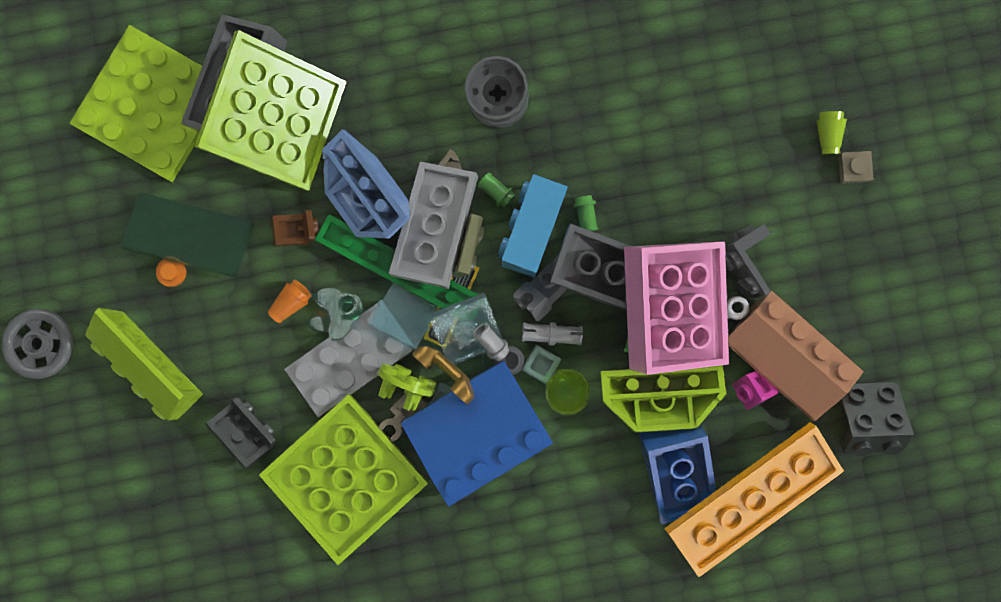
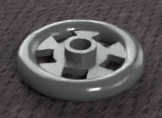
(33, 319)

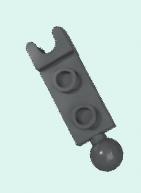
(539, 293)

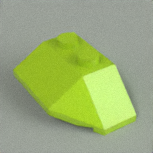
(663, 399)

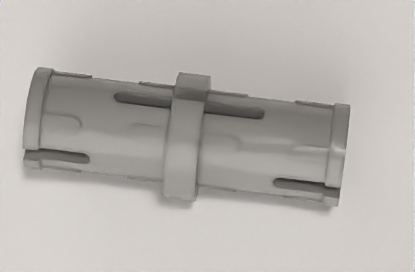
(552, 333)

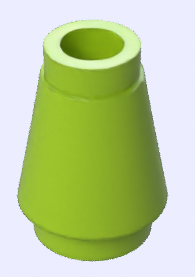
(831, 131)

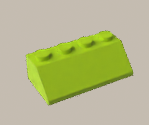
(141, 363)

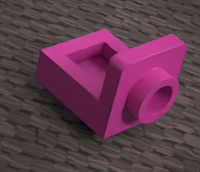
(753, 389)

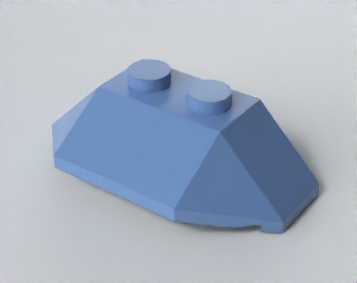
(362, 189)

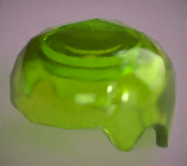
(567, 392)

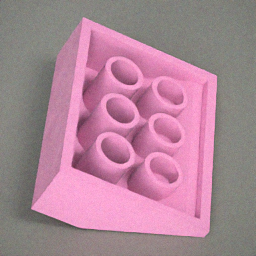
(676, 306)

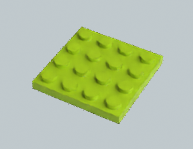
(142, 102)
(270, 112)
(343, 479)

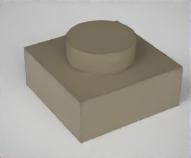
(855, 167)

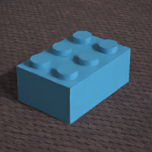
(532, 225)

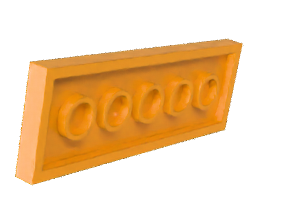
(754, 499)

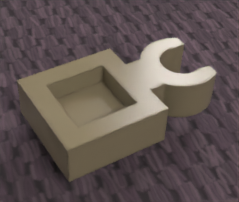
(401, 414)

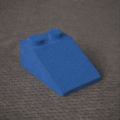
(678, 470)

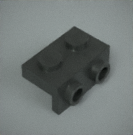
(242, 432)

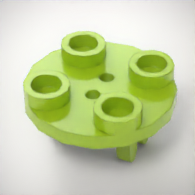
(400, 376)

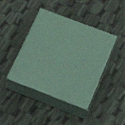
(541, 364)

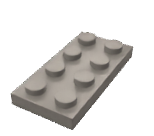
(436, 225)
(345, 364)

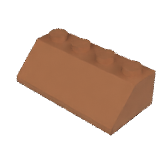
(793, 356)

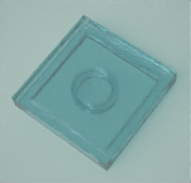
(456, 325)

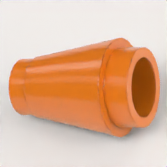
(290, 300)

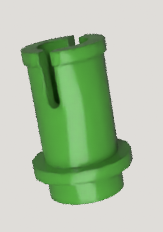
(497, 190)
(586, 212)

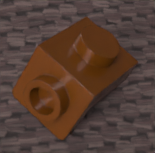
(294, 229)

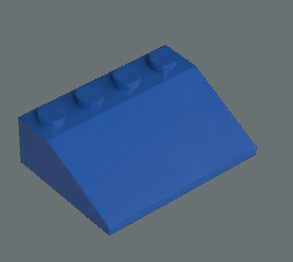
(476, 441)

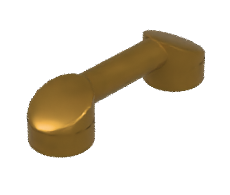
(462, 387)

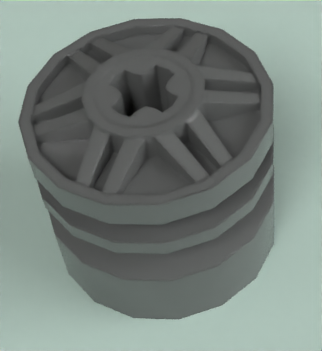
(495, 75)

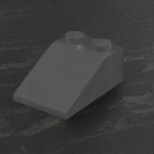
(592, 267)

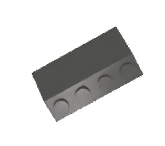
(214, 61)

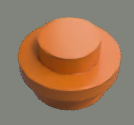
(170, 273)

